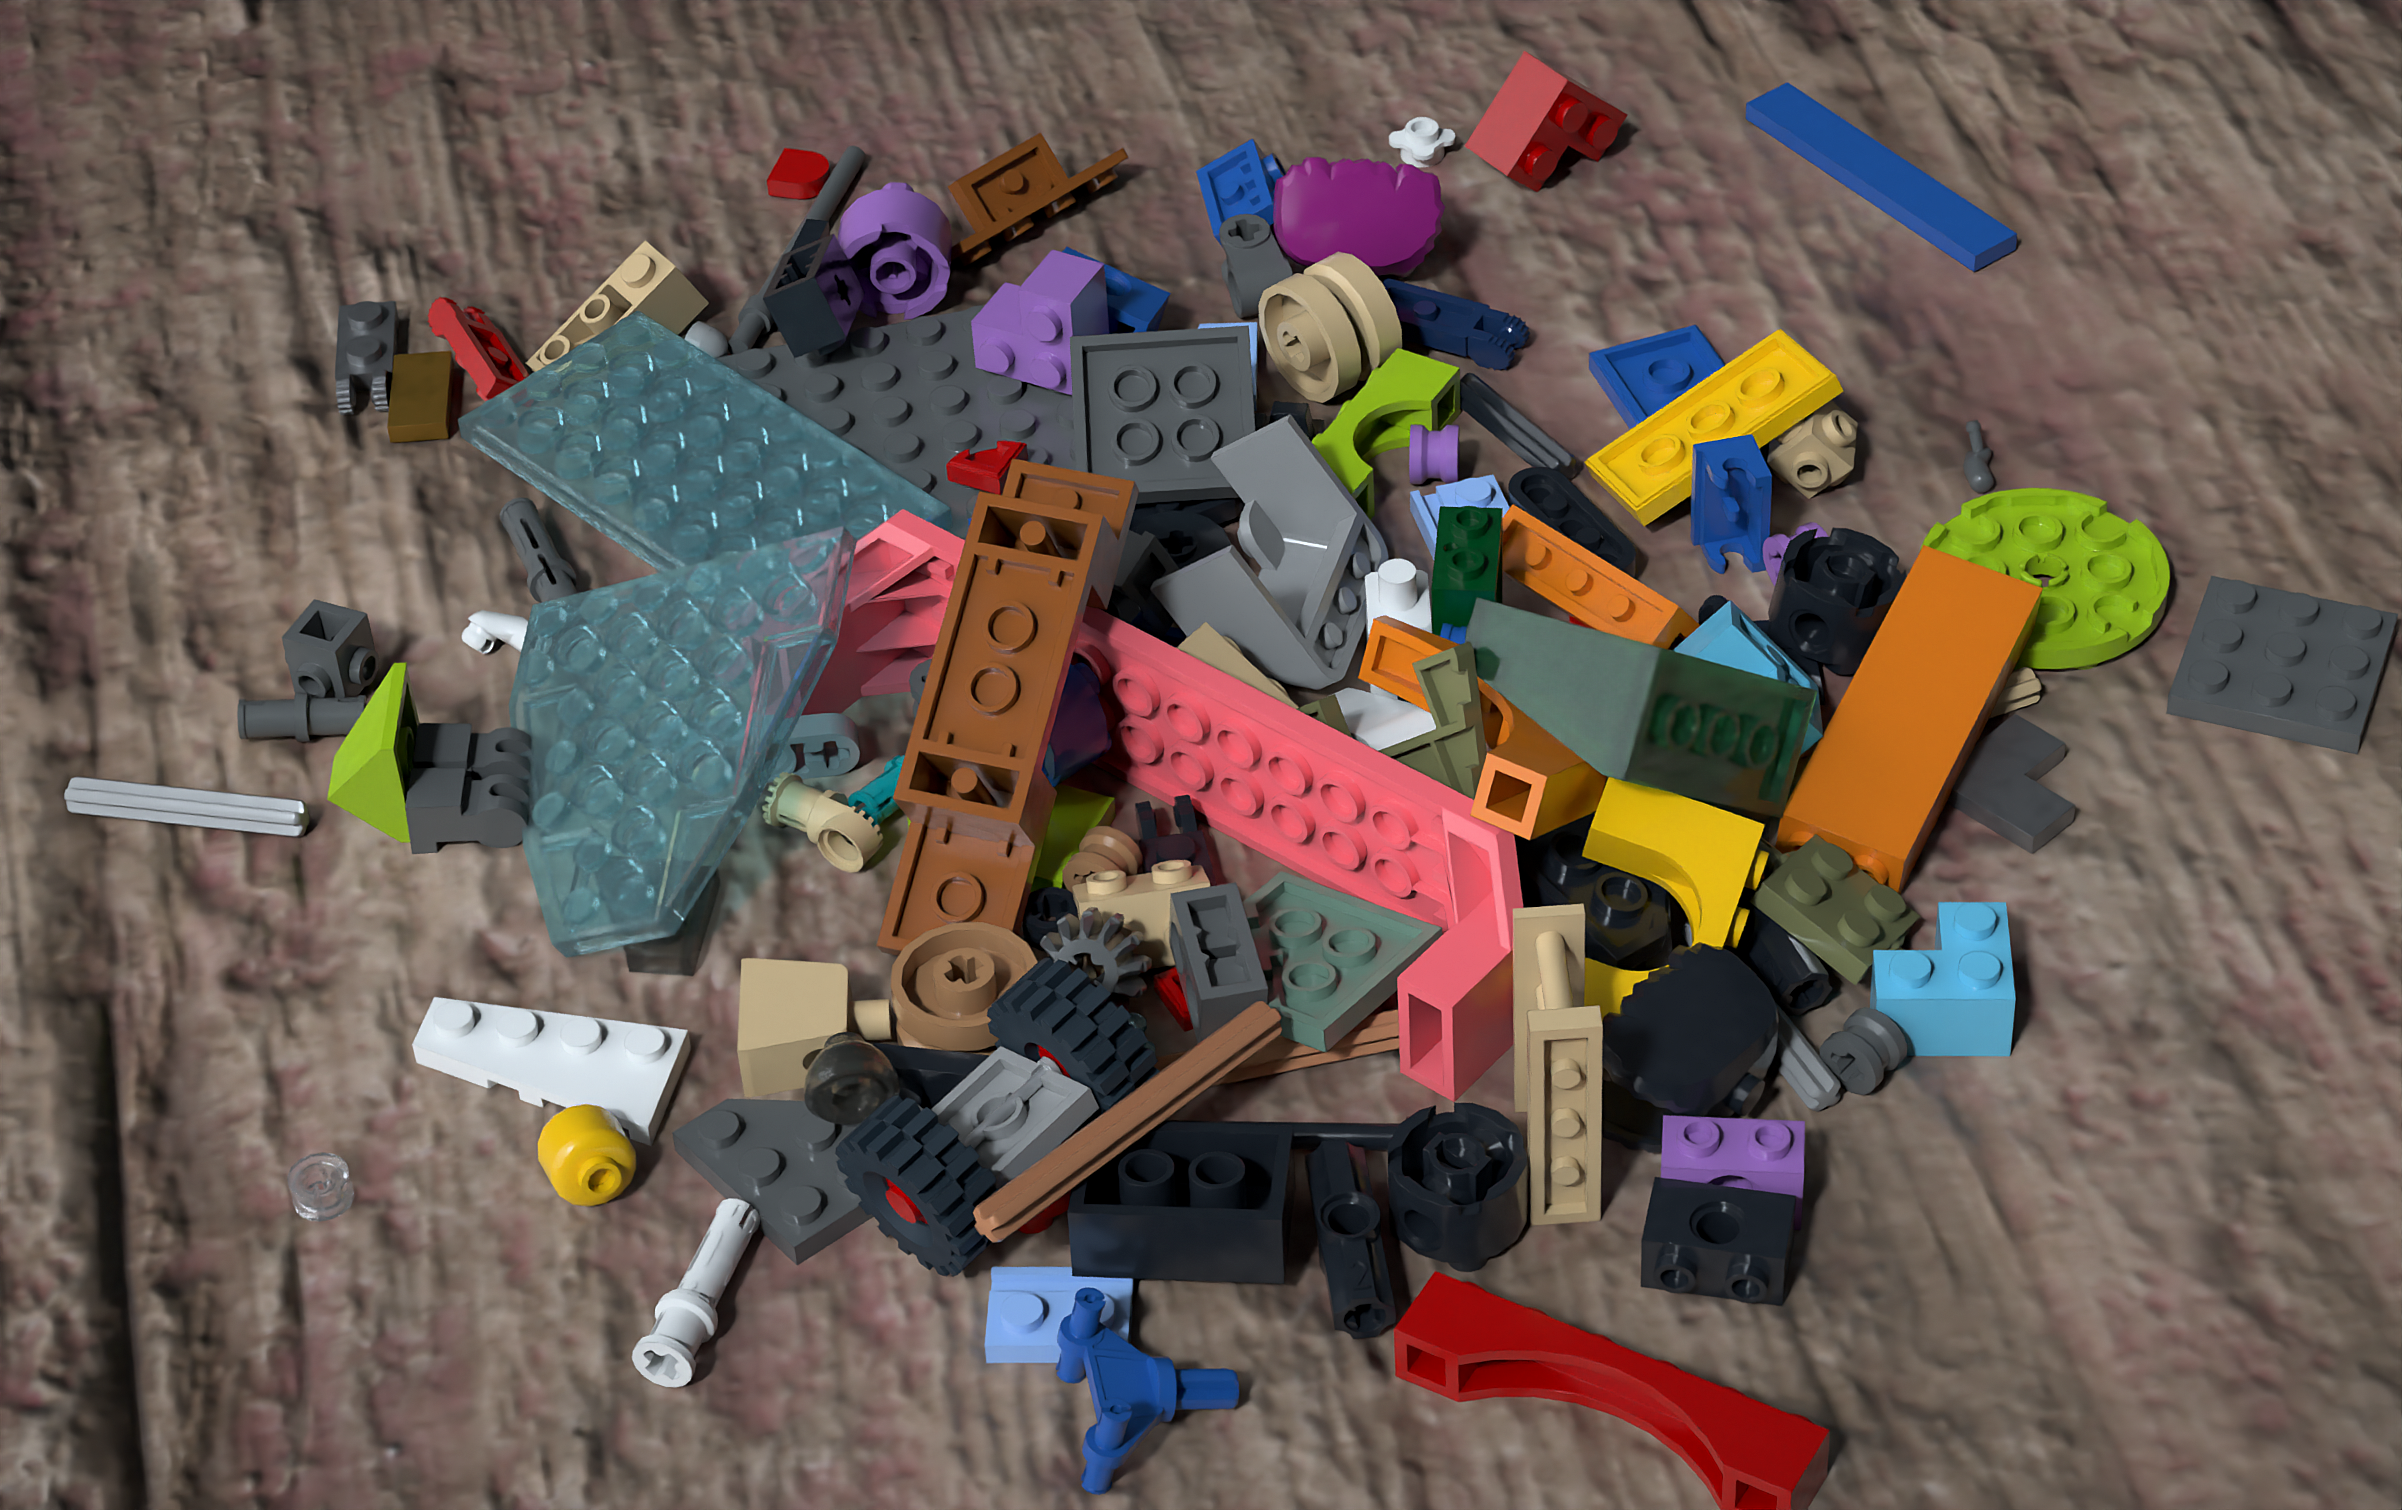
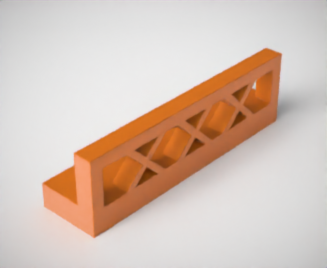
(1587, 585)

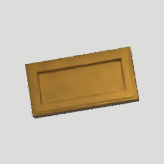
(420, 396)

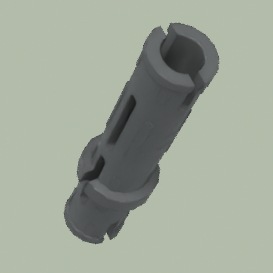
(525, 529)

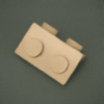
(1142, 901)

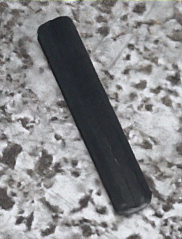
(1513, 427)

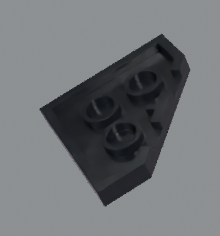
(1621, 909)

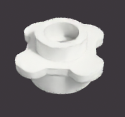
(1422, 142)

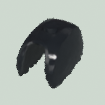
(1686, 1045)

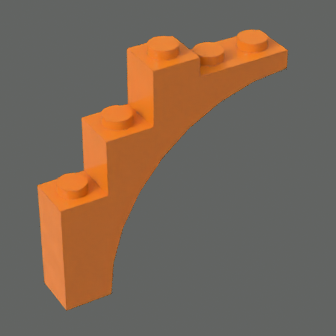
(1528, 774)

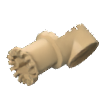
(824, 819)

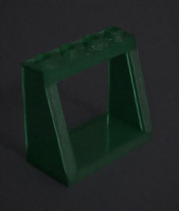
(1646, 708)

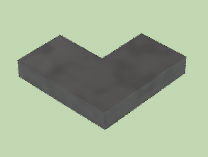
(2002, 789)

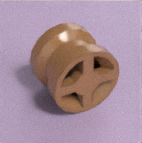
(1099, 851)

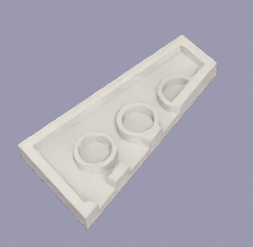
(558, 1058)

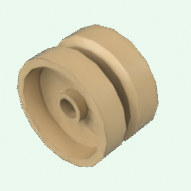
(1329, 326)

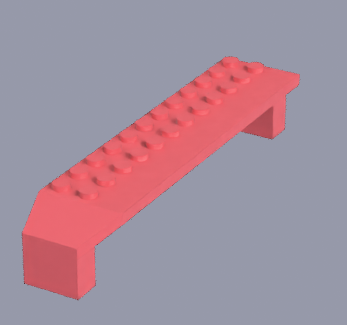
(1254, 775)

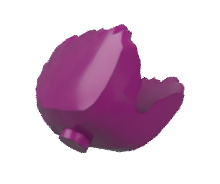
(1358, 210)

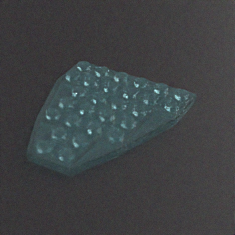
(661, 726)

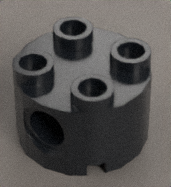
(1833, 596)
(1457, 1184)

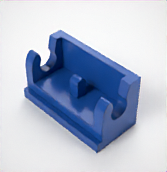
(1730, 501)

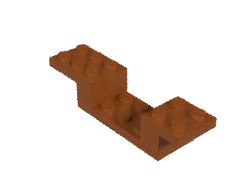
(994, 696)

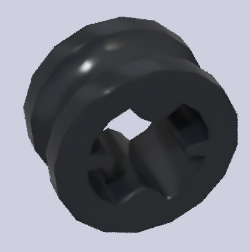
(1044, 904)

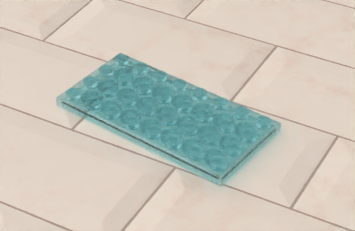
(682, 452)

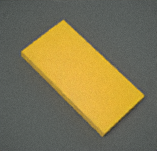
(1753, 394)

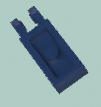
(1457, 325)

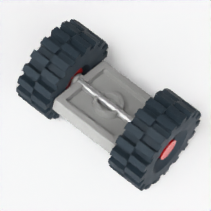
(1056, 1064)

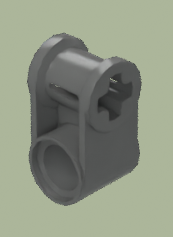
(1251, 261)

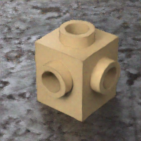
(1815, 450)

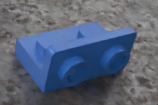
(1240, 184)

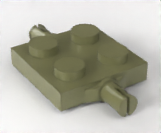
(1832, 906)

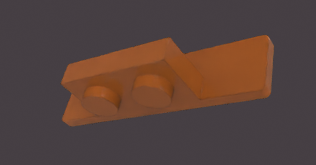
(1015, 187)

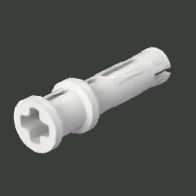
(689, 1313)

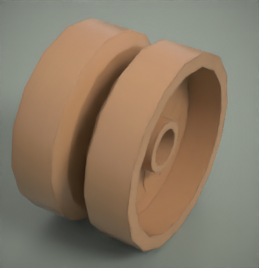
(951, 980)

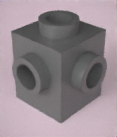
(330, 651)

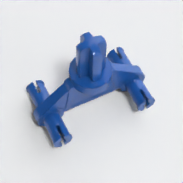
(1128, 1388)

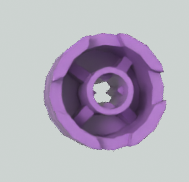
(897, 250)

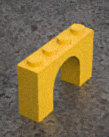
(1685, 848)

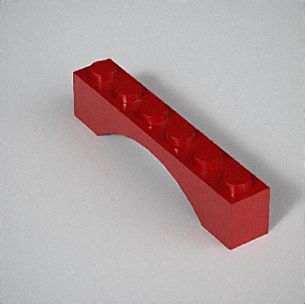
(1488, 1347)

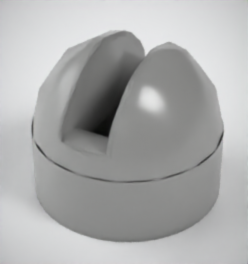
(707, 339)

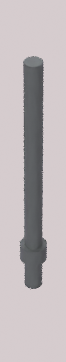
(755, 316)

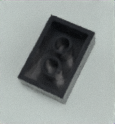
(1189, 1206)

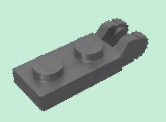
(365, 353)

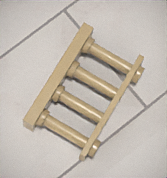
(1557, 1064)

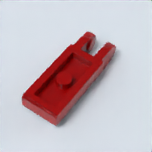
(477, 346)

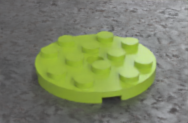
(2104, 571)

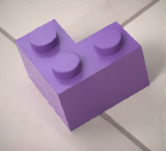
(1029, 326)

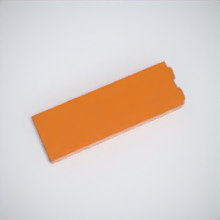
(1912, 715)

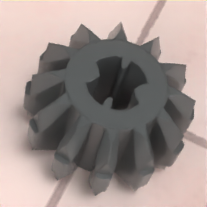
(1106, 947)

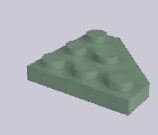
(1329, 955)

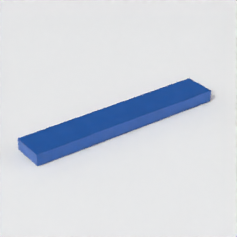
(1881, 177)

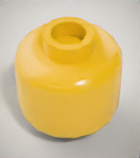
(583, 1149)

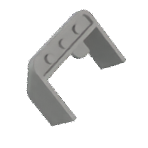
(1313, 554)

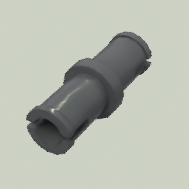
(299, 716)

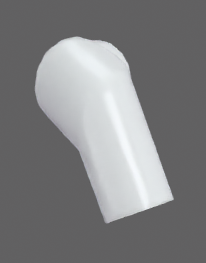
(489, 625)

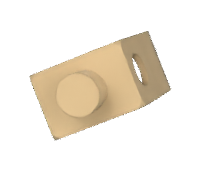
(791, 1013)

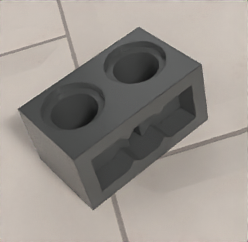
(1214, 956)

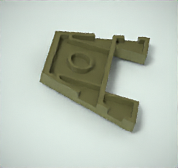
(1457, 746)

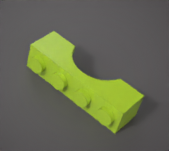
(1379, 418)

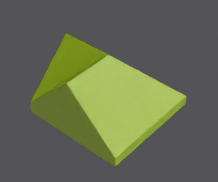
(377, 756)

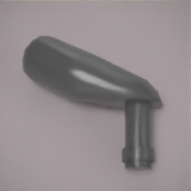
(1976, 460)

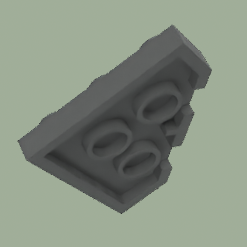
(780, 1165)

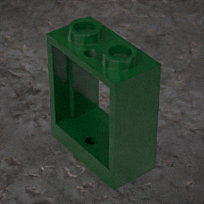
(1466, 563)

